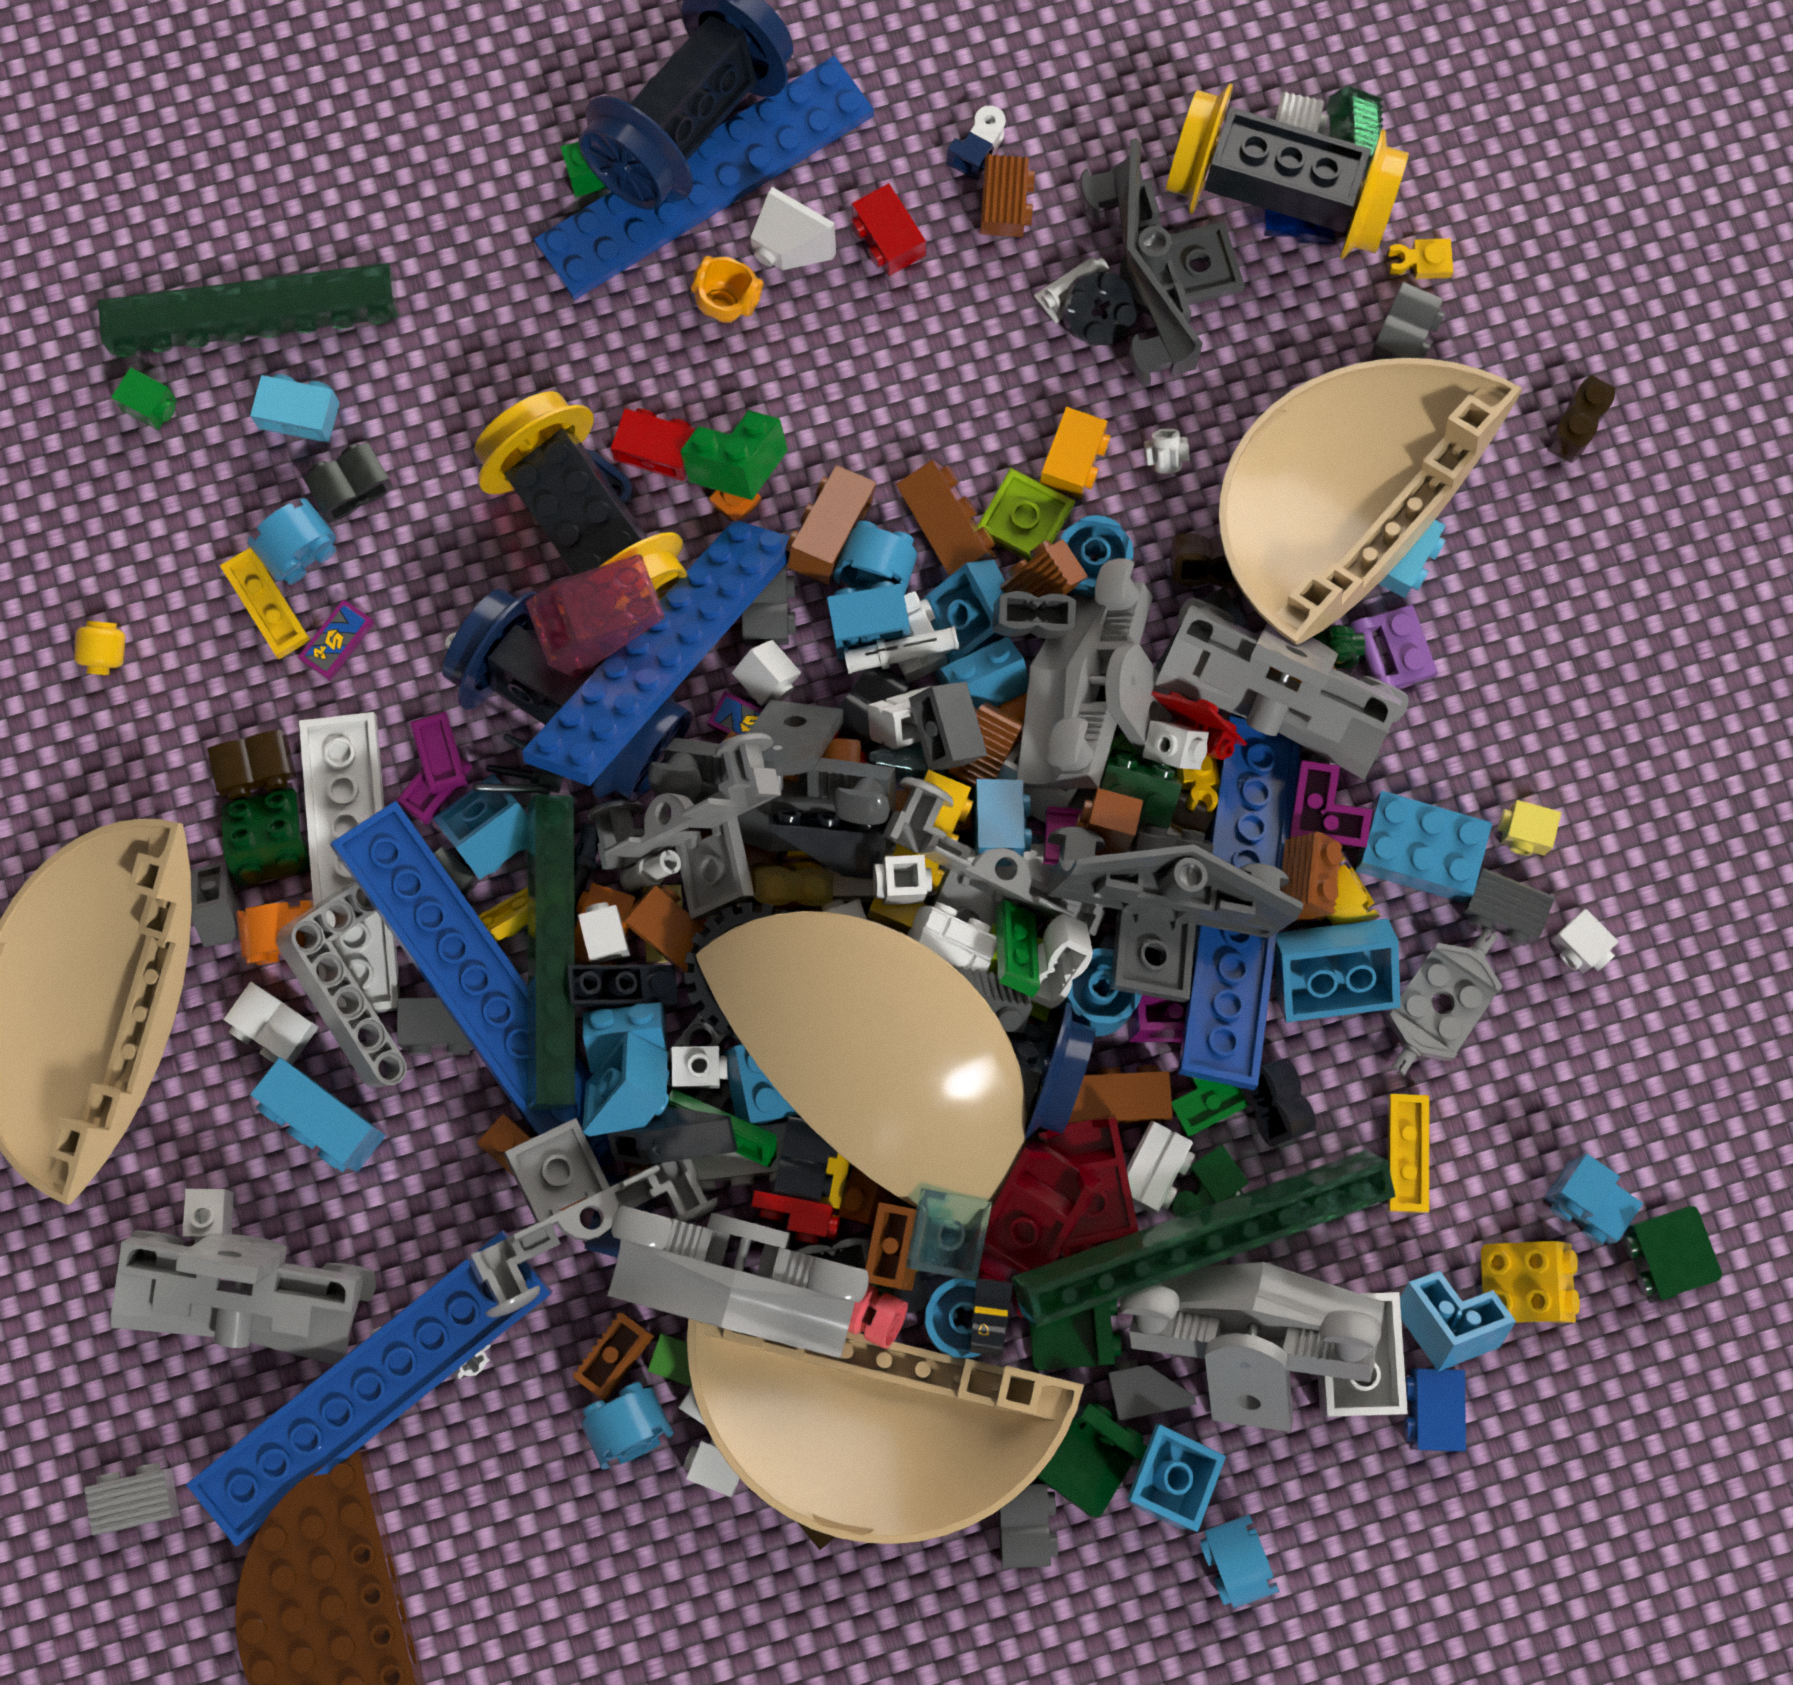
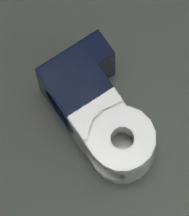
(982, 140)

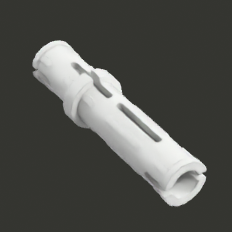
(901, 650)

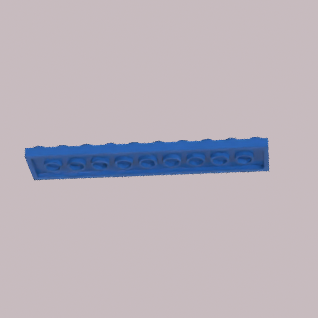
(724, 168)
(649, 668)
(451, 952)
(1233, 968)
(356, 1397)

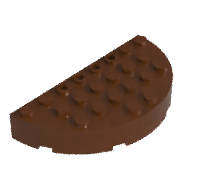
(325, 1589)

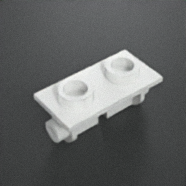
(1054, 295)

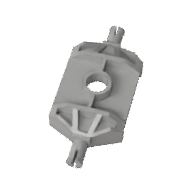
(1468, 983)

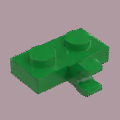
(1207, 1105)

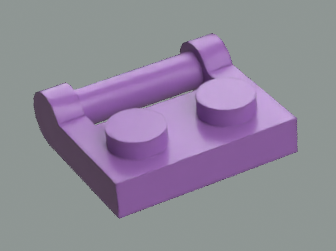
(1404, 646)

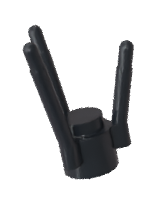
(543, 780)

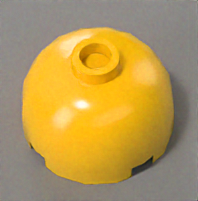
(1352, 899)

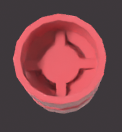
(887, 1319)

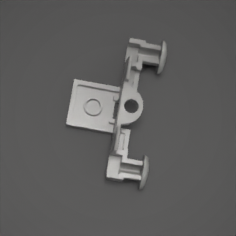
(915, 831)
(711, 868)
(556, 1173)

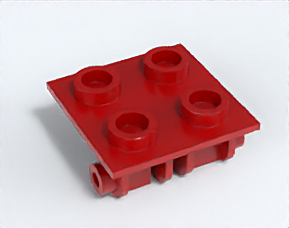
(1204, 717)

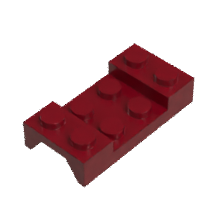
(1097, 1149)
(1035, 1214)

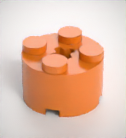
(260, 927)

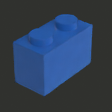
(1436, 1410)

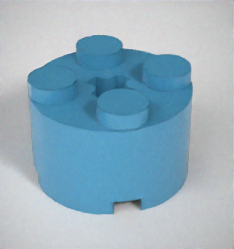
(1097, 537)
(293, 541)
(875, 557)
(1088, 1008)
(942, 1312)
(625, 1425)
(1239, 1562)

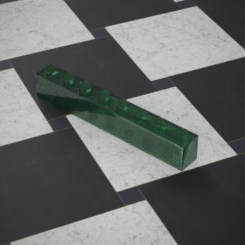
(248, 309)
(549, 951)

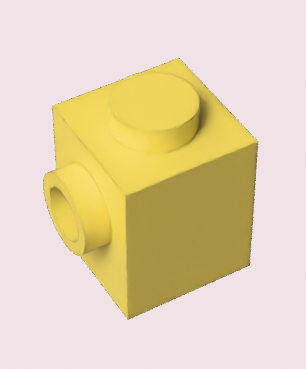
(1529, 828)

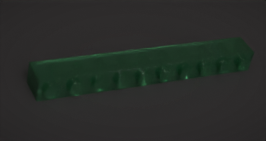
(1202, 1237)

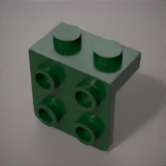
(1145, 781)
(263, 837)
(1671, 1254)
(1077, 1340)
(1093, 1459)

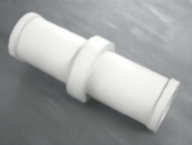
(650, 870)

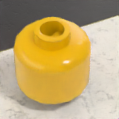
(99, 647)

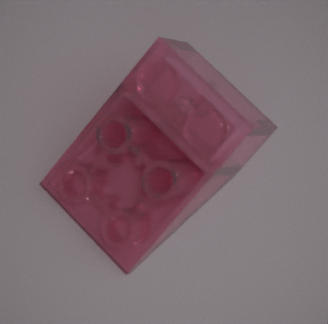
(594, 614)

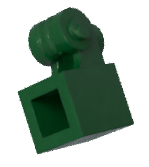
(1346, 644)
(1216, 1179)

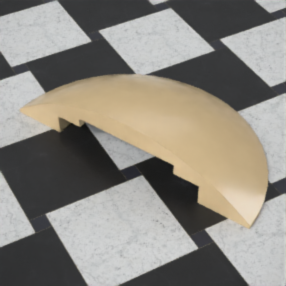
(1349, 481)
(89, 996)
(876, 1049)
(876, 1439)

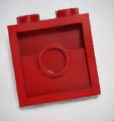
(807, 1219)

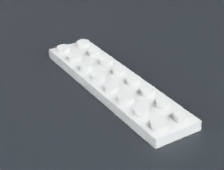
(341, 792)

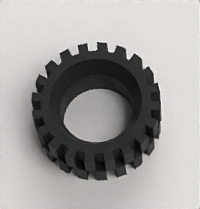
(700, 992)

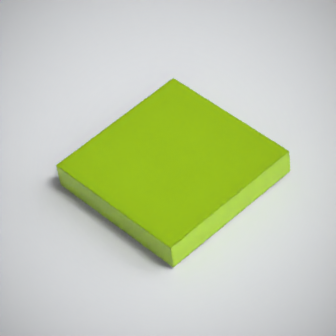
(1025, 514)

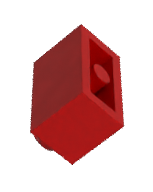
(887, 230)
(651, 443)

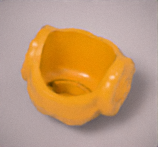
(725, 288)

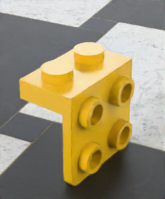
(1533, 1279)

